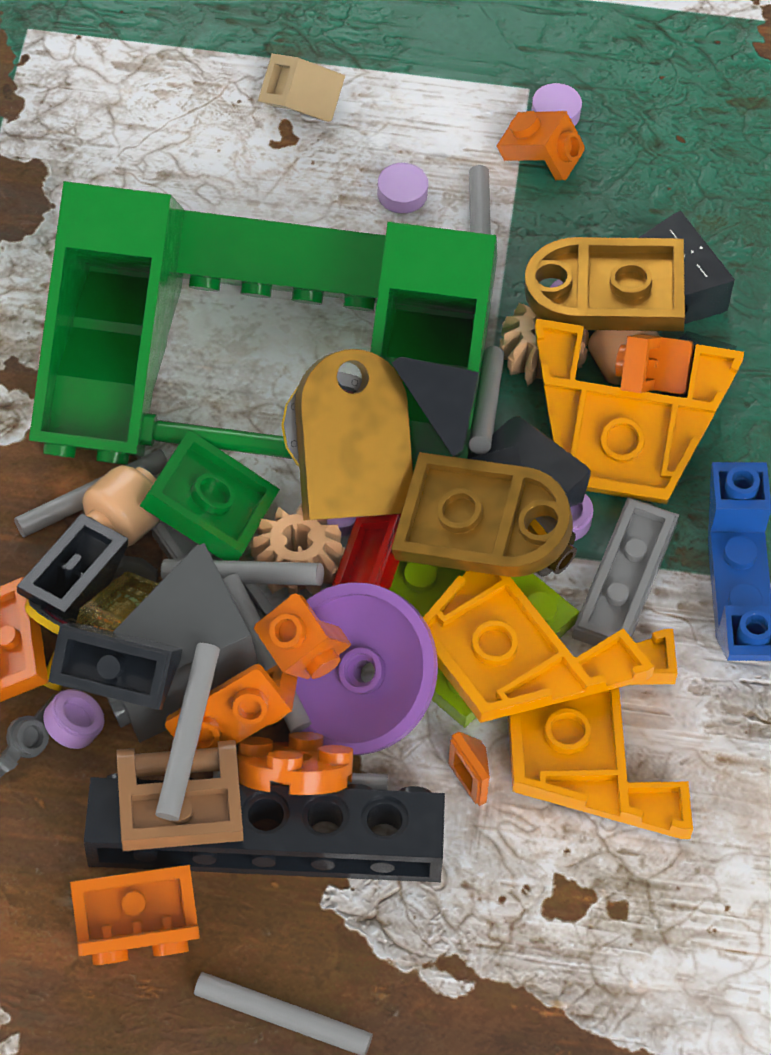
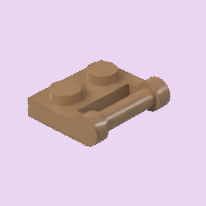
(209, 808)

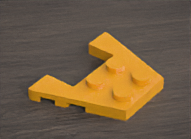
(627, 438)
(508, 656)
(577, 756)

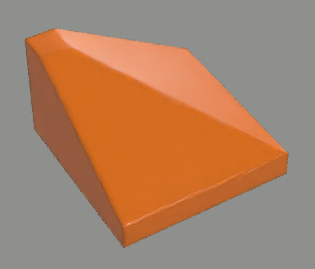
(470, 765)

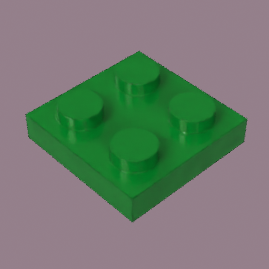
(210, 497)

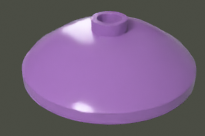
(405, 662)

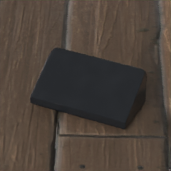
(545, 455)
(114, 664)

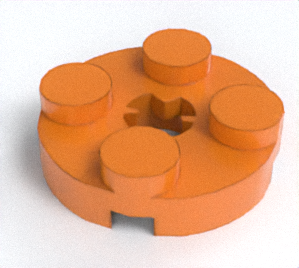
(300, 763)

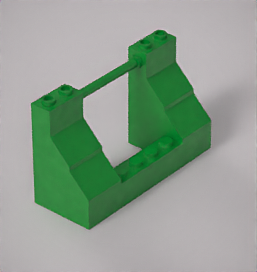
(122, 275)

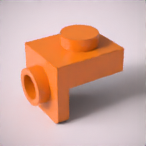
(543, 137)
(654, 364)
(300, 640)

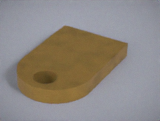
(610, 283)
(355, 444)
(479, 516)

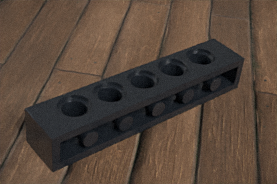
(293, 846)

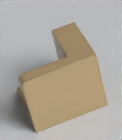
(301, 87)

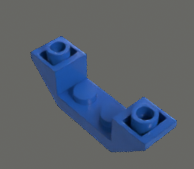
(739, 559)

